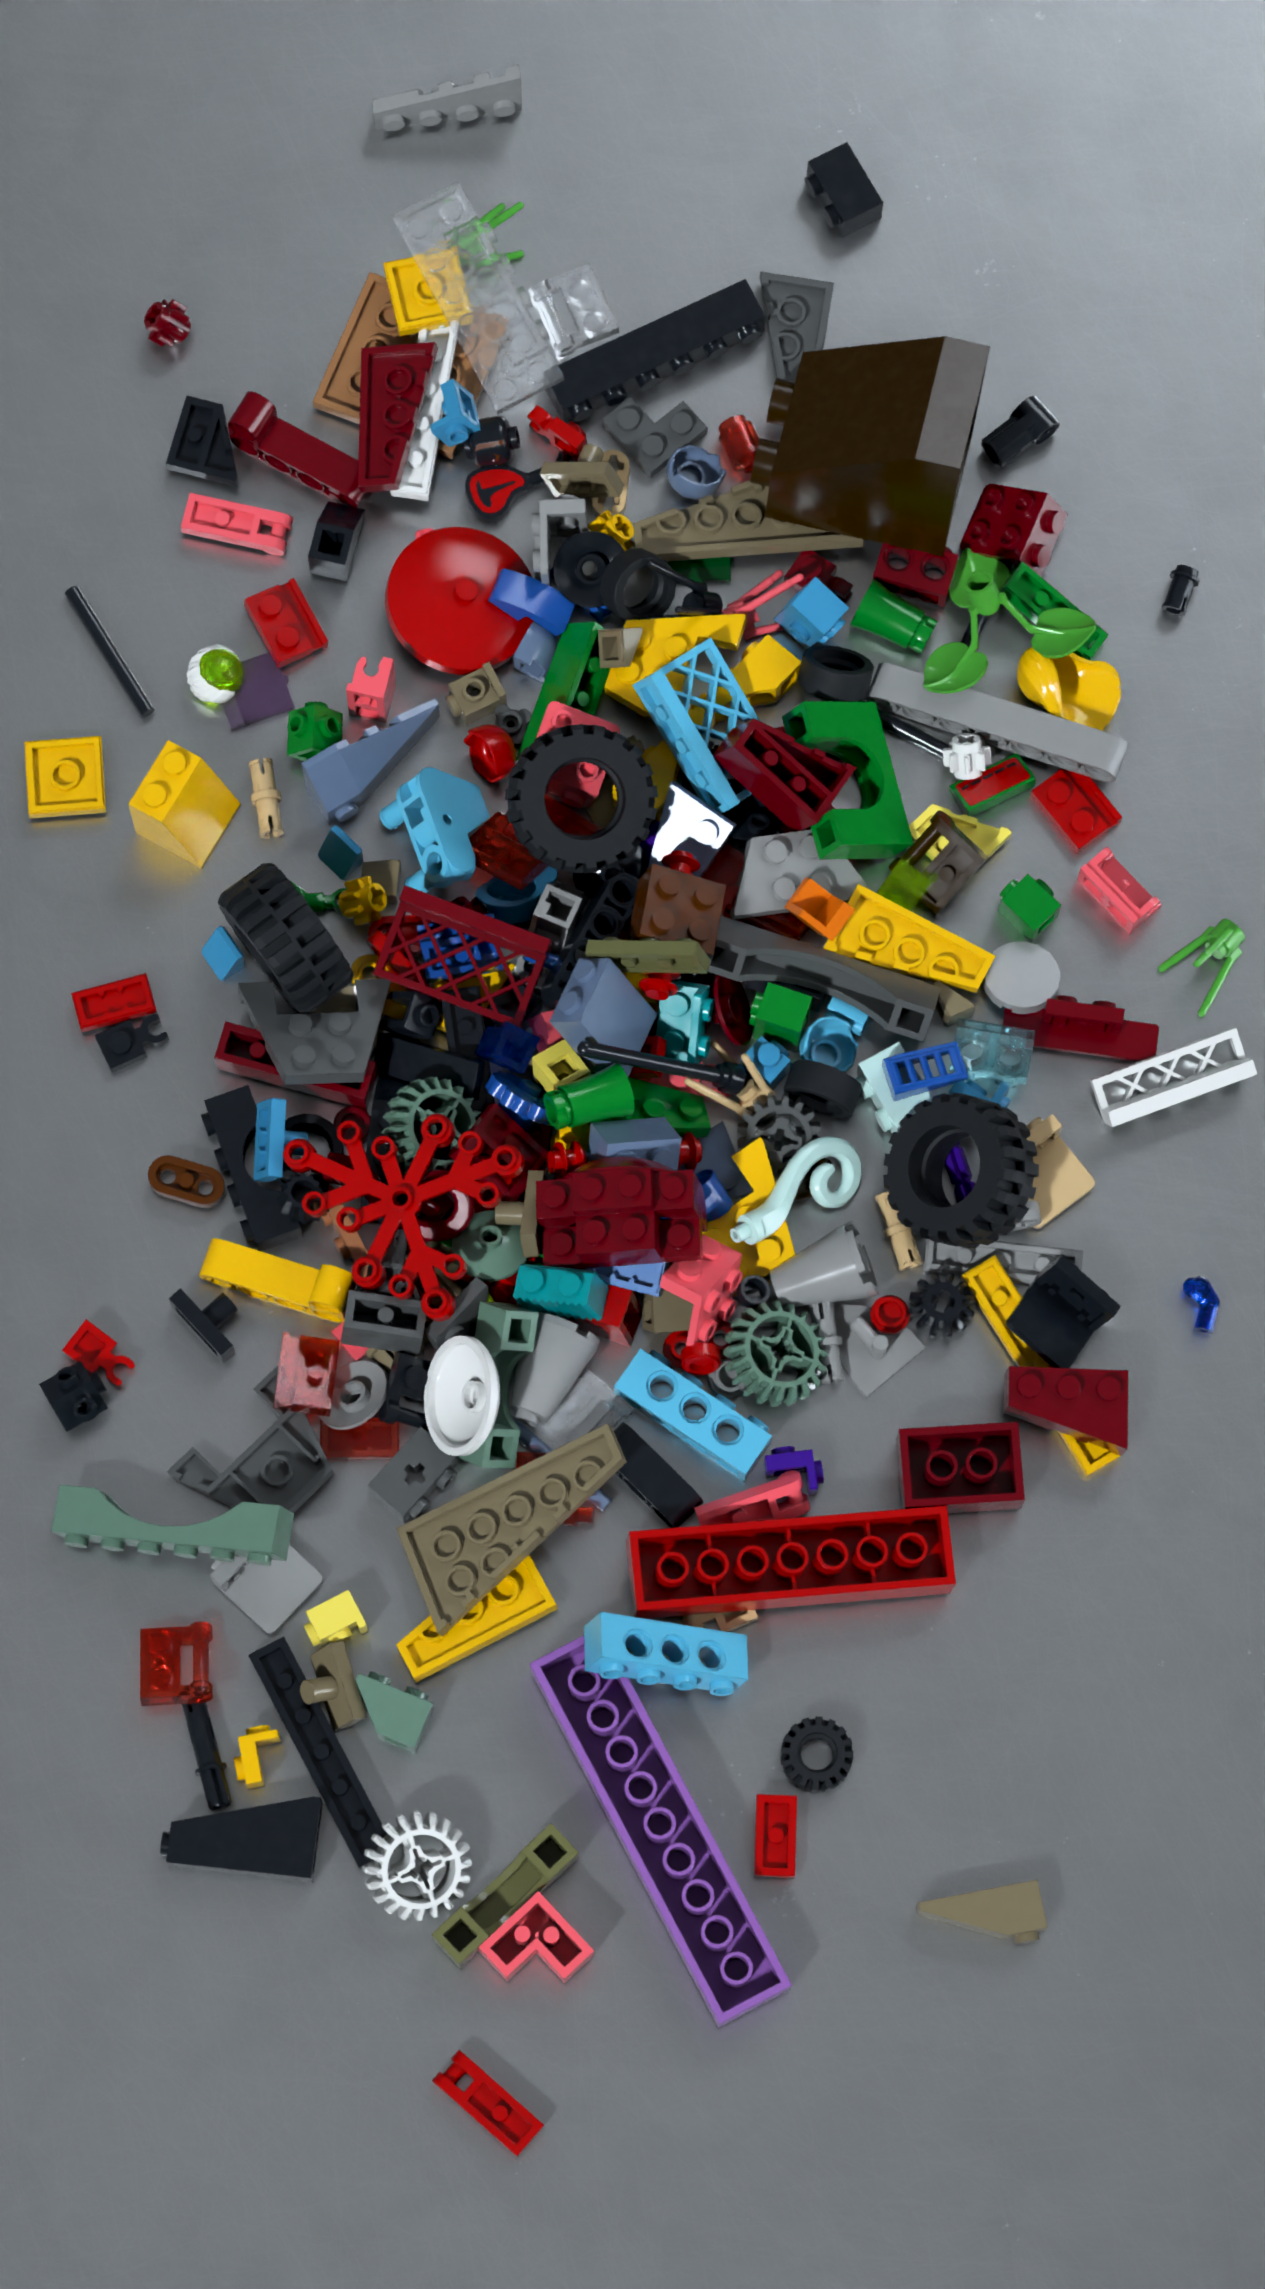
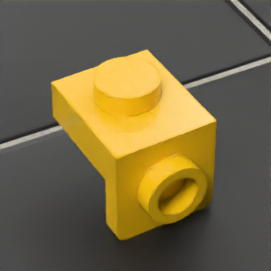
(248, 1764)

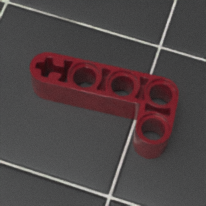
(292, 451)

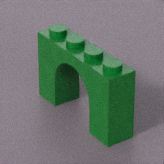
(856, 737)

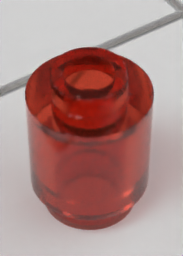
(739, 442)

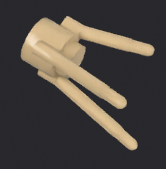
(751, 1090)

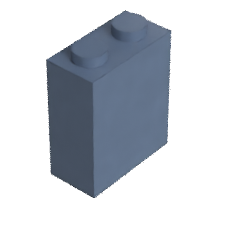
(602, 1009)

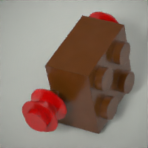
(673, 906)

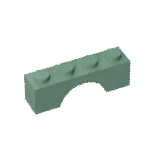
(508, 1335)

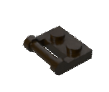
(951, 867)

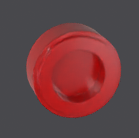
(701, 1358)

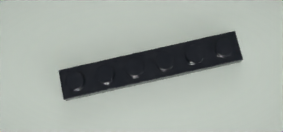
(319, 1749)

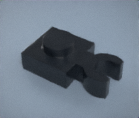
(124, 1044)

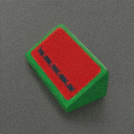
(994, 786)

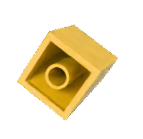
(183, 805)

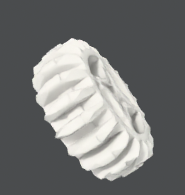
(432, 1859)

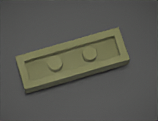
(651, 955)

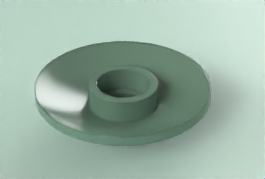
(489, 1259)

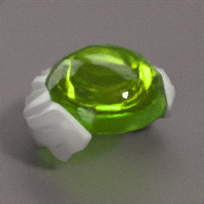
(215, 674)

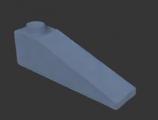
(349, 774)

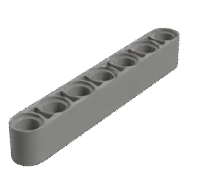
(1000, 723)

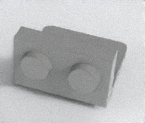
(555, 521)
(267, 1592)

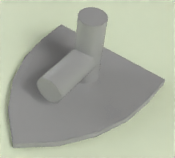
(868, 1354)

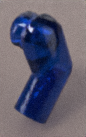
(1207, 1300)

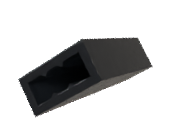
(252, 1841)

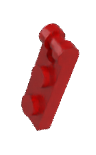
(489, 2104)

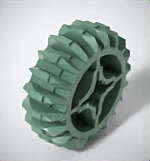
(408, 1117)
(803, 1359)

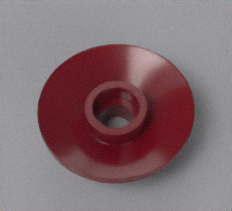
(732, 1010)

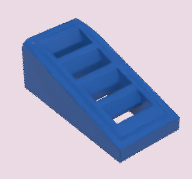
(900, 1091)

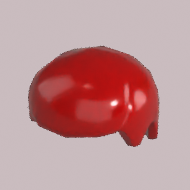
(491, 751)

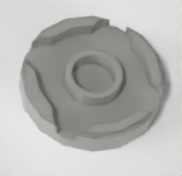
(1022, 977)

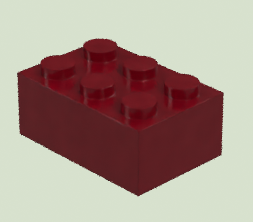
(961, 1467)

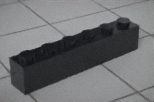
(657, 351)

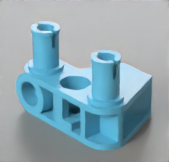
(438, 818)

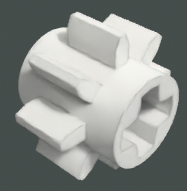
(967, 756)

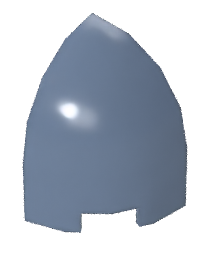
(535, 652)

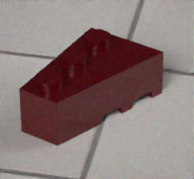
(781, 773)
(1072, 1401)

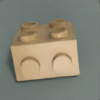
(1061, 1174)

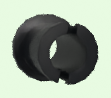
(1180, 589)

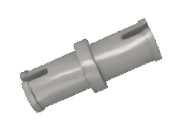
(831, 1343)

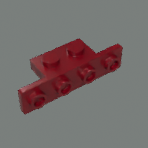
(1087, 1029)

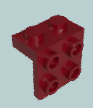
(1015, 526)

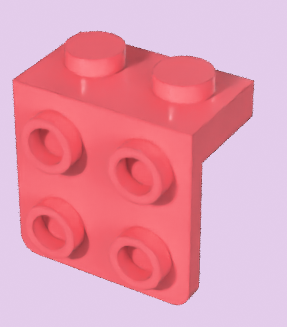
(578, 781)
(708, 1286)

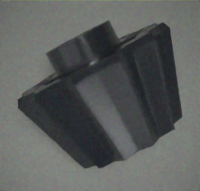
(293, 1194)

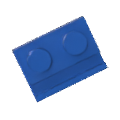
(459, 964)

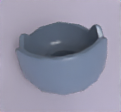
(694, 472)

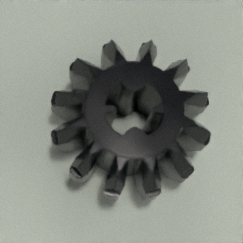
(931, 1295)

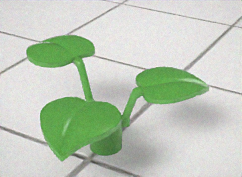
(977, 587)

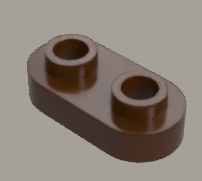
(187, 1182)

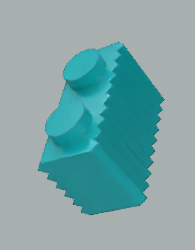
(561, 1291)

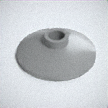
(357, 1394)

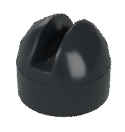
(749, 1286)

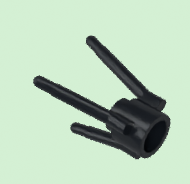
(696, 603)

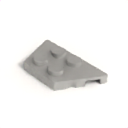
(778, 866)

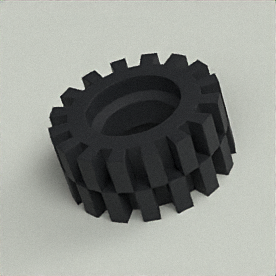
(822, 1730)

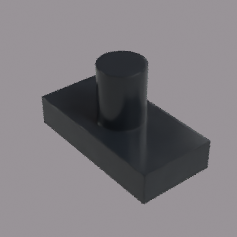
(206, 1322)

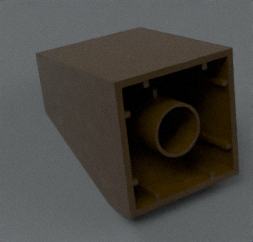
(874, 440)

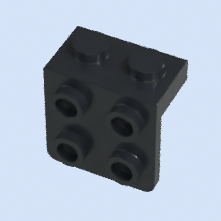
(1061, 1312)

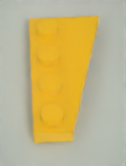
(908, 944)
(505, 1609)

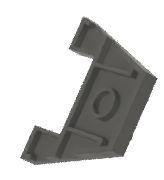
(318, 1045)
(277, 1469)

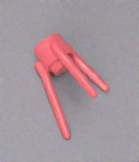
(746, 606)

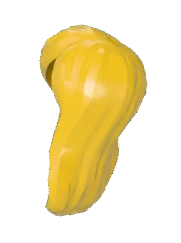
(1071, 687)

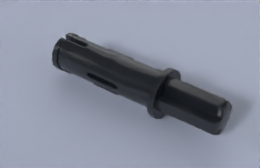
(207, 1756)

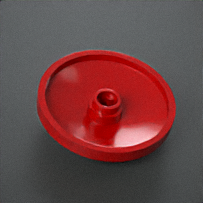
(442, 605)

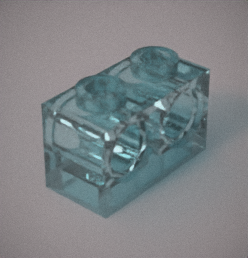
(994, 1041)

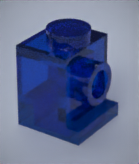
(507, 1047)

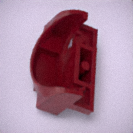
(618, 1213)

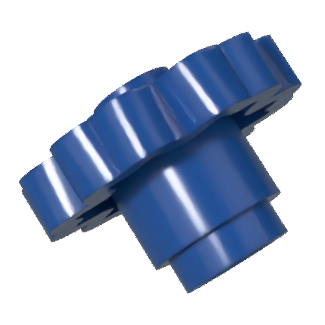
(518, 1098)

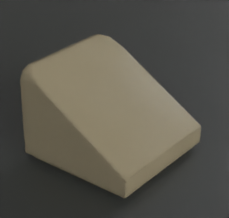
(618, 646)
(386, 874)
(952, 1005)

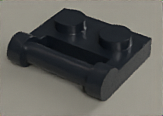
(408, 1379)

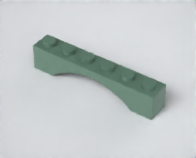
(244, 1531)

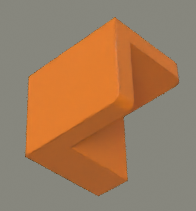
(819, 909)

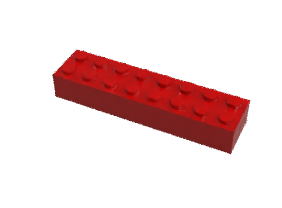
(790, 1562)

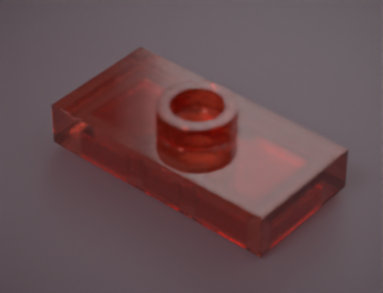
(366, 1442)

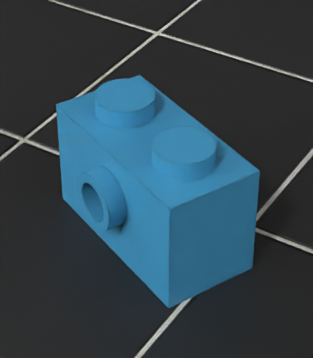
(812, 614)

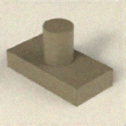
(583, 478)
(525, 1215)
(334, 1686)

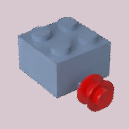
(638, 1138)

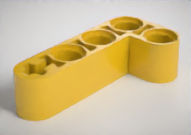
(278, 1279)

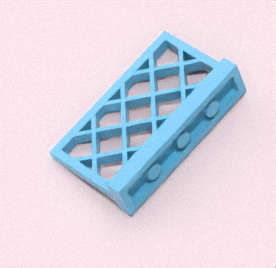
(670, 714)

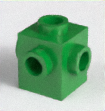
(313, 730)

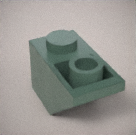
(395, 1714)

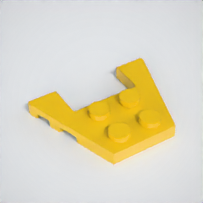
(663, 642)
(775, 1249)

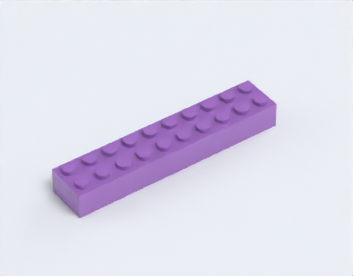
(662, 1834)

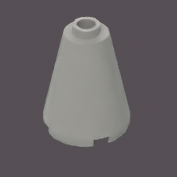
(825, 1271)
(551, 1368)

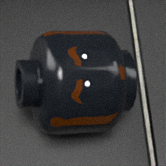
(493, 443)

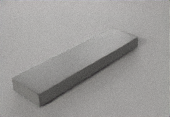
(1019, 1260)

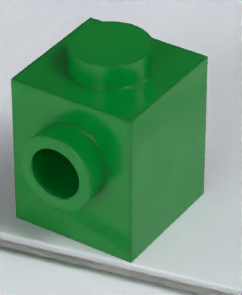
(1029, 906)

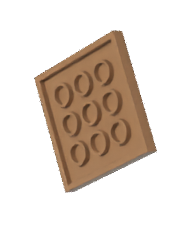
(375, 325)

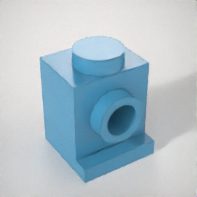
(770, 1061)

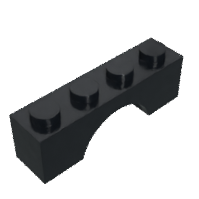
(234, 1124)

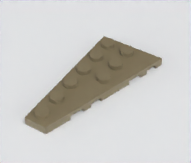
(730, 528)
(486, 1533)

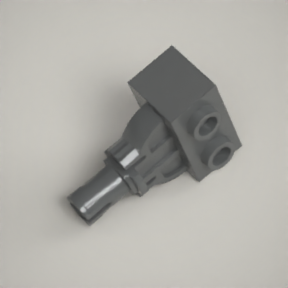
(381, 1320)

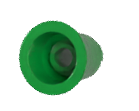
(893, 618)
(590, 1099)

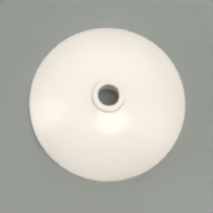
(461, 1396)

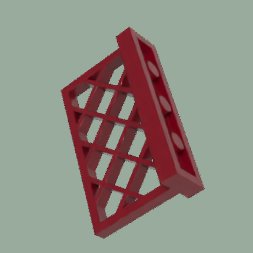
(472, 924)

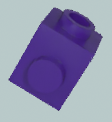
(788, 1459)

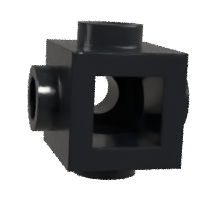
(75, 1395)

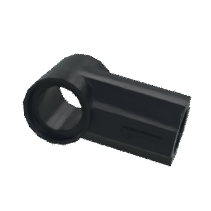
(1027, 425)

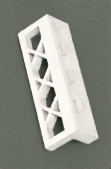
(1176, 1091)

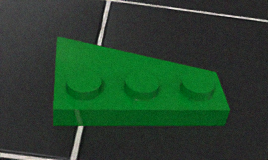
(681, 1109)

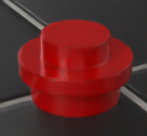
(889, 1314)

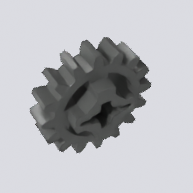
(793, 1135)

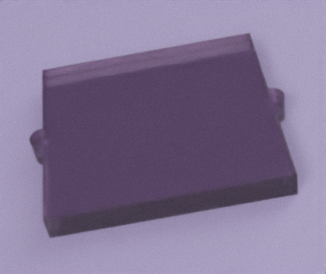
(260, 695)

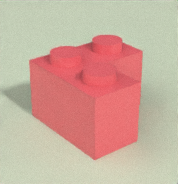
(539, 1931)

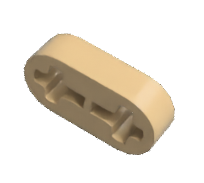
(624, 472)

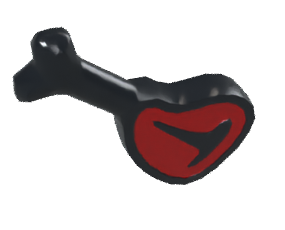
(495, 488)

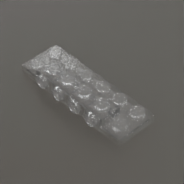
(479, 297)

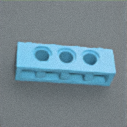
(736, 1456)
(648, 1639)

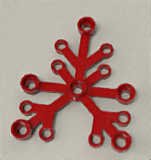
(361, 1182)

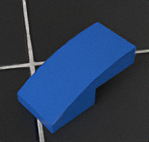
(526, 596)

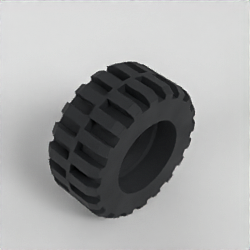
(633, 788)
(285, 938)
(918, 1164)

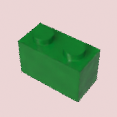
(780, 1015)

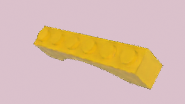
(764, 677)

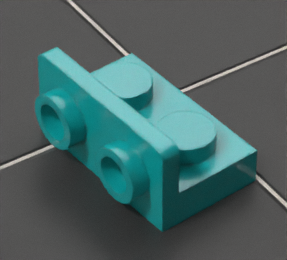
(684, 1020)

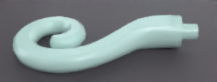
(771, 1214)

